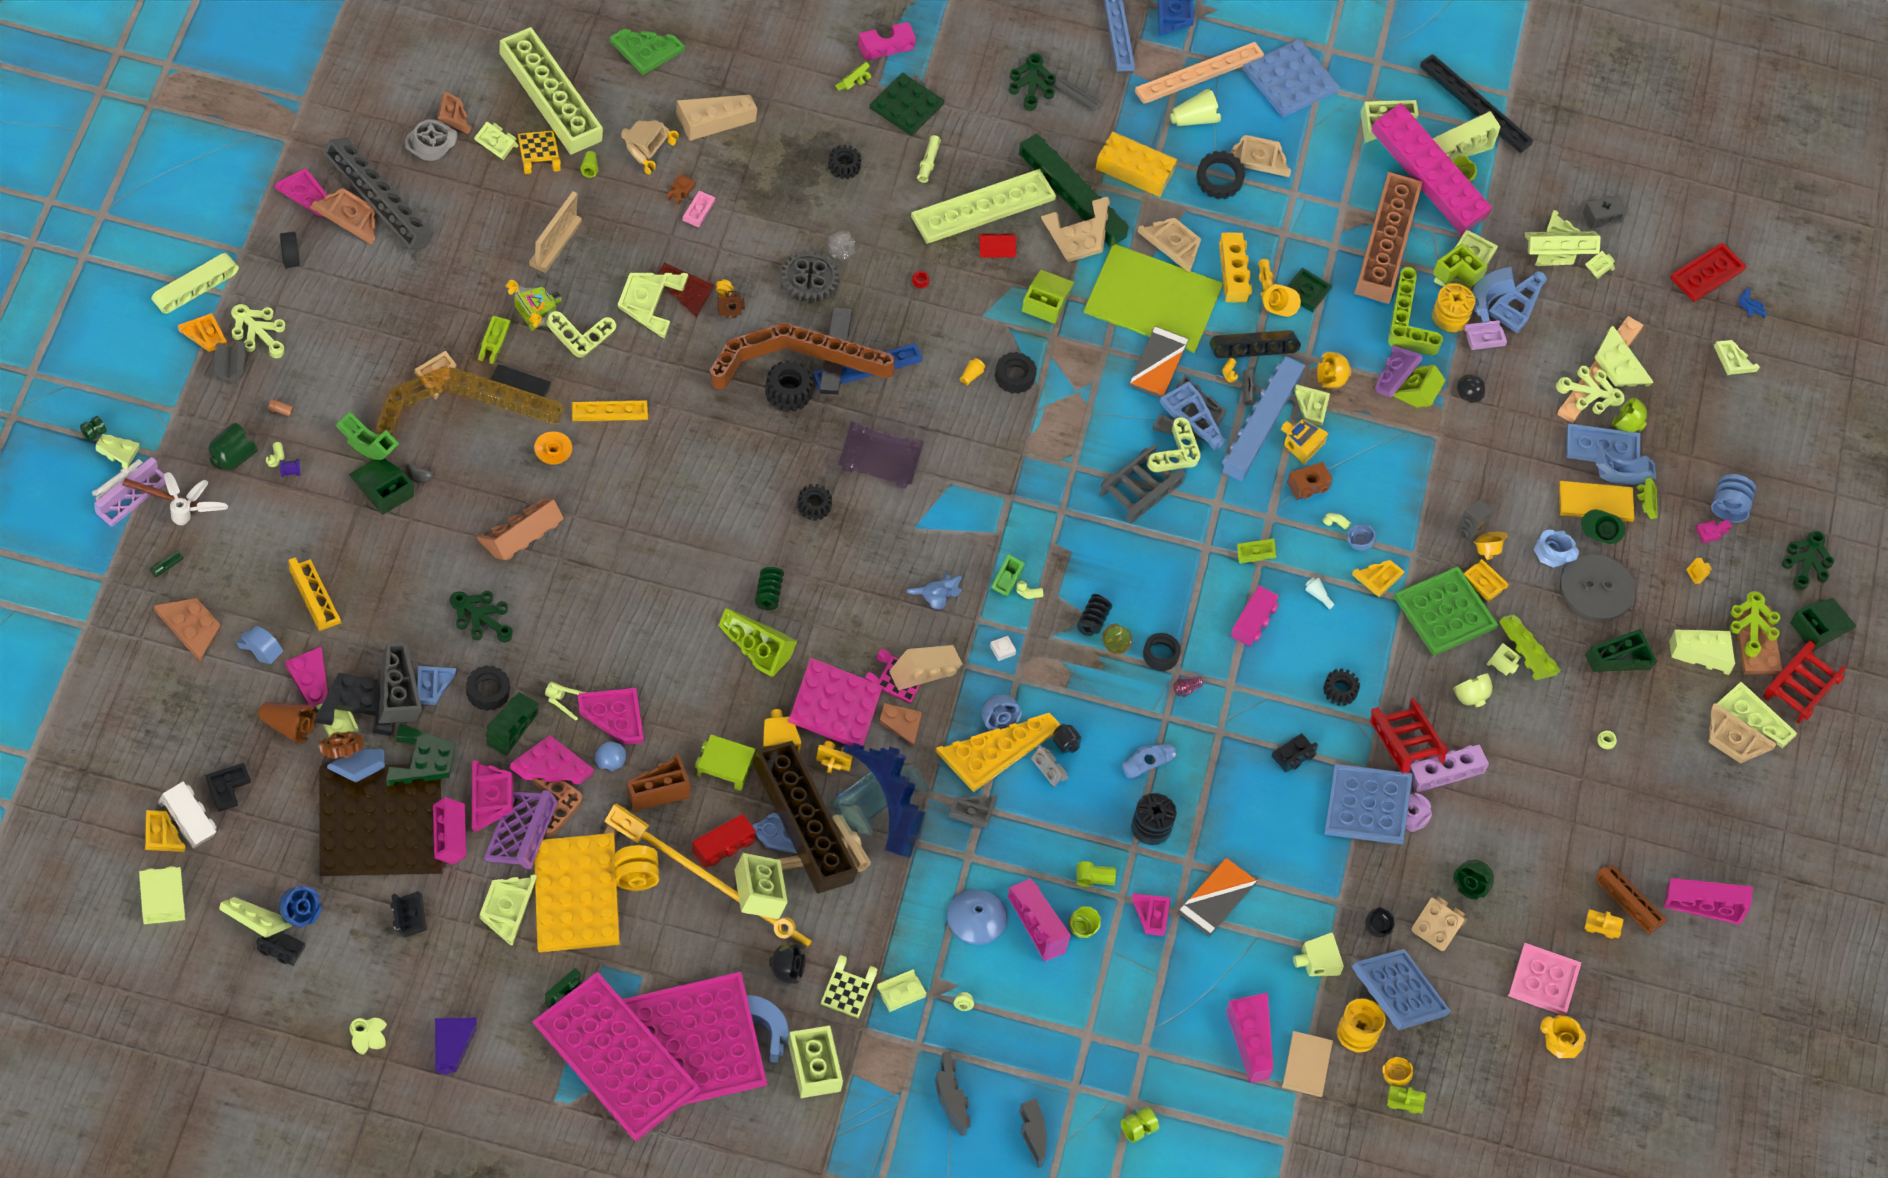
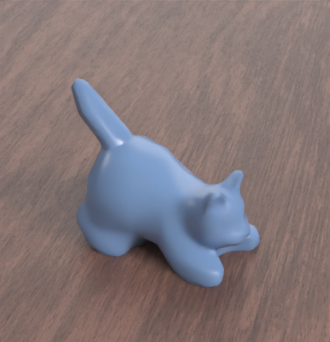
(937, 591)

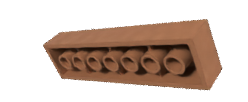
(1388, 237)

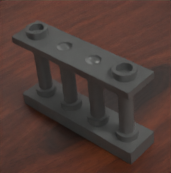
(1147, 500)

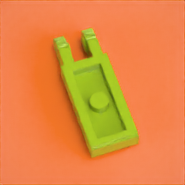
(494, 338)

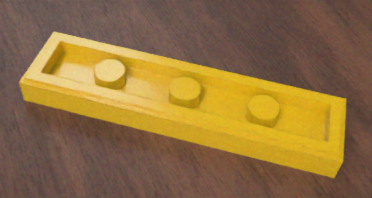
(609, 410)

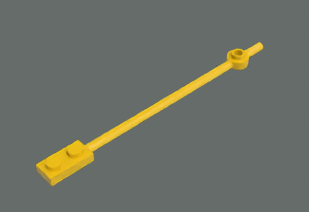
(636, 830)

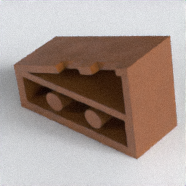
(659, 786)

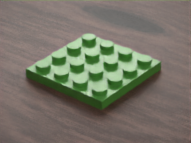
(1445, 611)

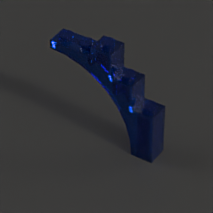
(903, 816)

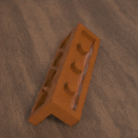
(1629, 899)

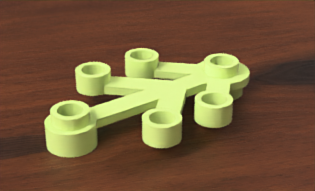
(257, 327)
(1593, 390)

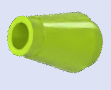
(589, 165)

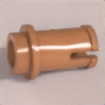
(279, 407)

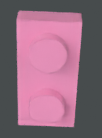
(699, 209)

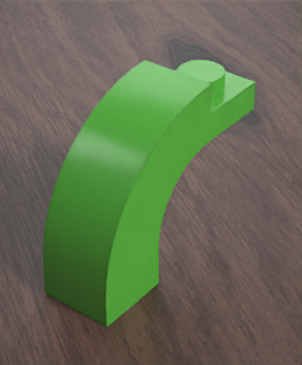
(365, 441)

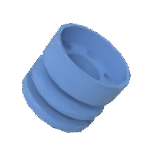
(1733, 498)

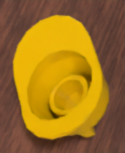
(1281, 300)
(1490, 544)

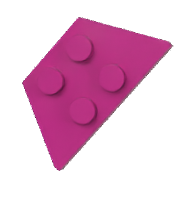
(490, 794)

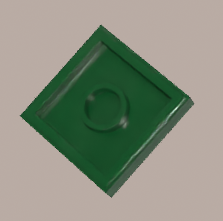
(1310, 289)

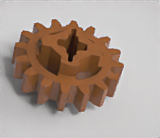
(341, 744)

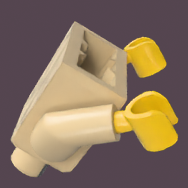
(645, 139)

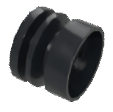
(1153, 828)

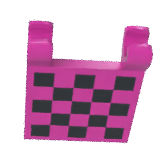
(886, 680)

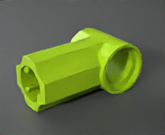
(1088, 874)

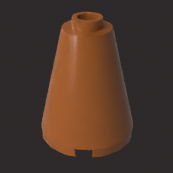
(289, 719)

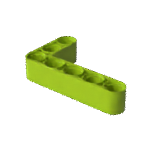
(1400, 333)

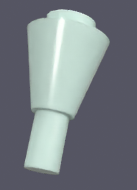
(1316, 588)

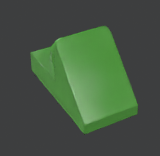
(1008, 575)

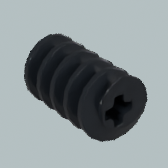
(1094, 615)

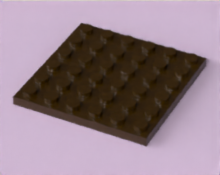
(375, 825)

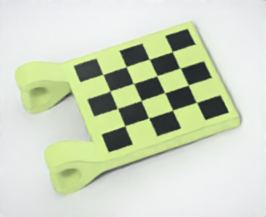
(846, 991)

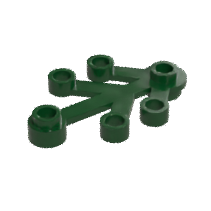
(1033, 63)
(1810, 558)
(479, 614)

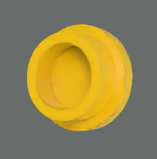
(723, 286)

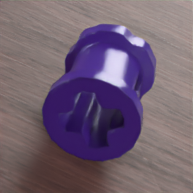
(289, 467)

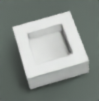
(1003, 648)

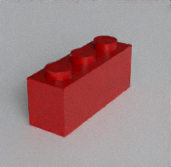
(724, 841)

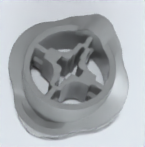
(430, 139)

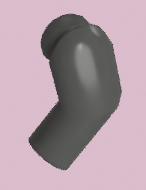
(419, 475)

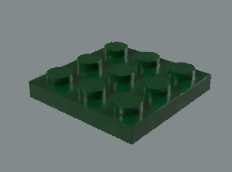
(907, 104)

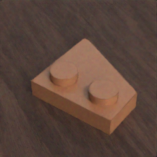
(452, 113)
(901, 722)

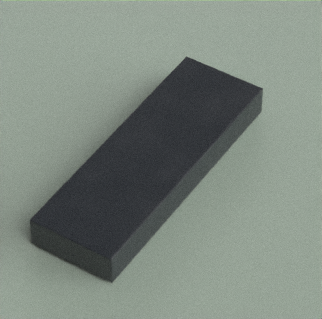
(521, 380)

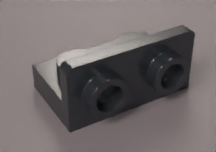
(1294, 753)
(281, 946)

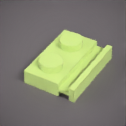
(342, 722)
(901, 990)

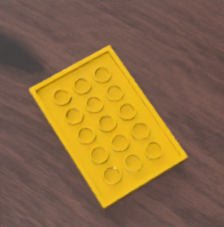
(576, 893)

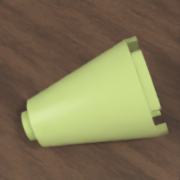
(1197, 110)

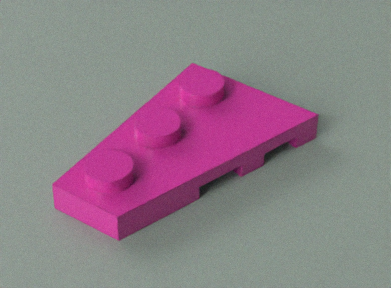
(302, 189)
(309, 676)

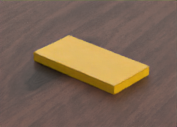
(1579, 498)

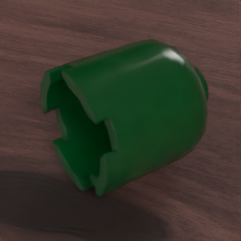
(231, 448)

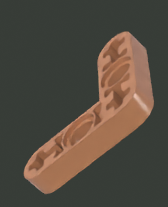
(563, 800)

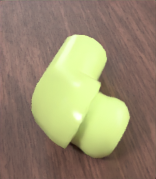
(278, 455)
(1337, 518)
(1028, 593)

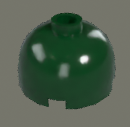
(1474, 879)

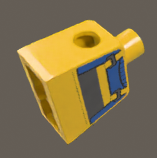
(1303, 439)

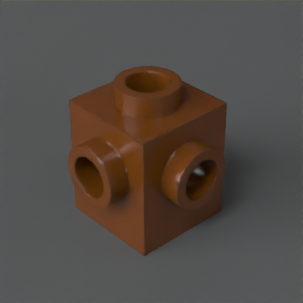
(725, 300)

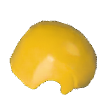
(1397, 1071)

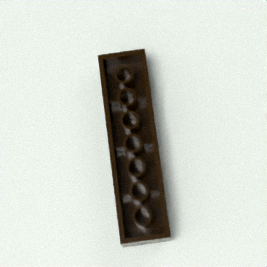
(805, 817)

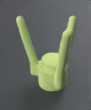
(557, 692)

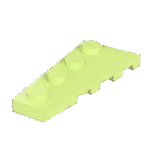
(1755, 713)

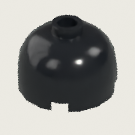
(788, 962)

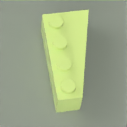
(1470, 137)

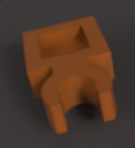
(681, 187)

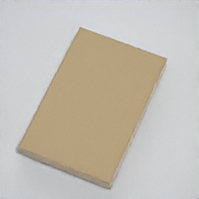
(1307, 1064)

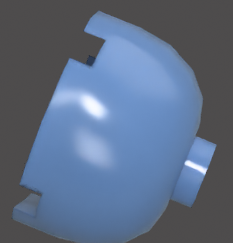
(1000, 712)

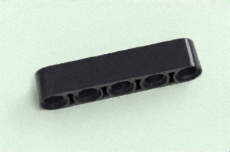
(1247, 341)

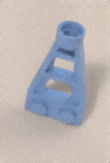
(1511, 317)
(1183, 396)

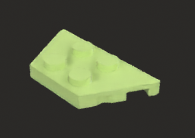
(1557, 225)
(1620, 362)
(506, 905)

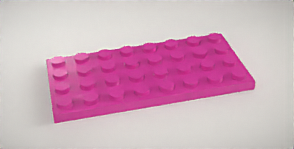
(616, 1056)

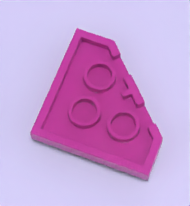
(614, 713)
(552, 762)

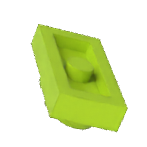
(857, 74)
(1650, 497)
(1256, 550)

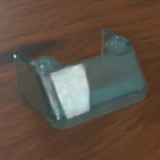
(867, 799)

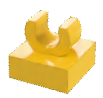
(1698, 570)

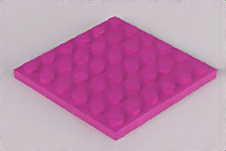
(707, 1033)

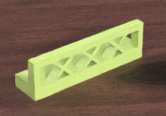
(1563, 242)

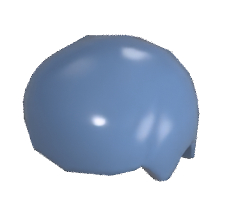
(1361, 537)
(610, 756)

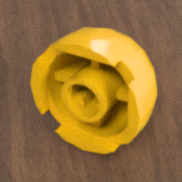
(1333, 370)

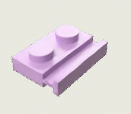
(1485, 335)

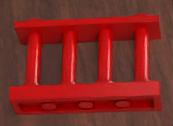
(1796, 665)
(1396, 746)

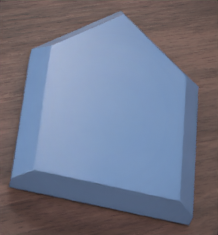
(359, 764)
(773, 834)

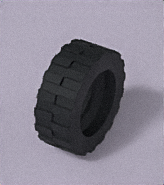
(1015, 385)
(487, 702)

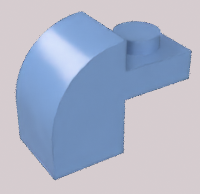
(261, 644)

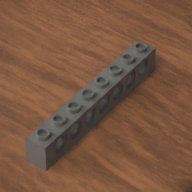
(378, 193)

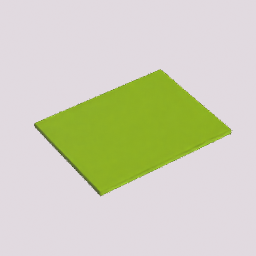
(1148, 293)

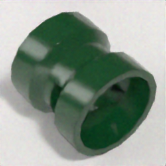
(93, 428)

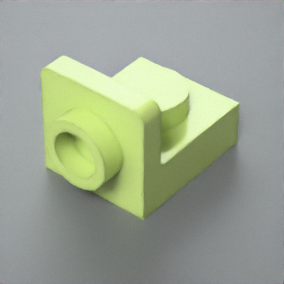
(1600, 264)

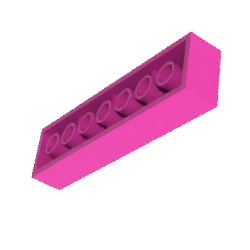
(1428, 163)

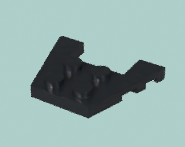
(354, 695)

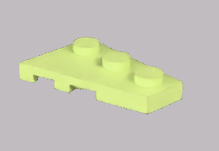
(254, 917)

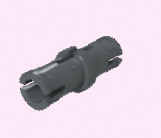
(1248, 387)

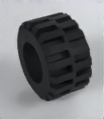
(793, 374)

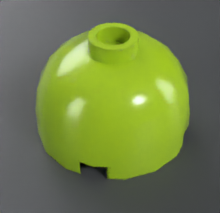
(1631, 417)

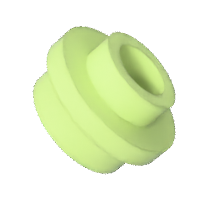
(1606, 735)
(964, 1001)

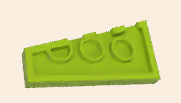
(1534, 653)

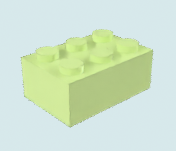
(760, 886)
(815, 1061)

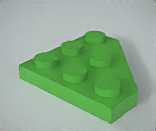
(646, 49)

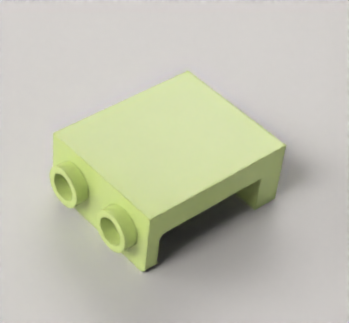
(162, 895)

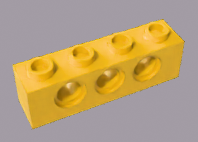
(1234, 267)

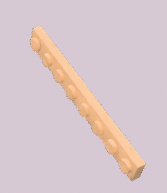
(1198, 73)
(1628, 331)

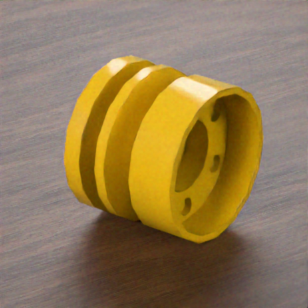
(1453, 307)
(1361, 1025)

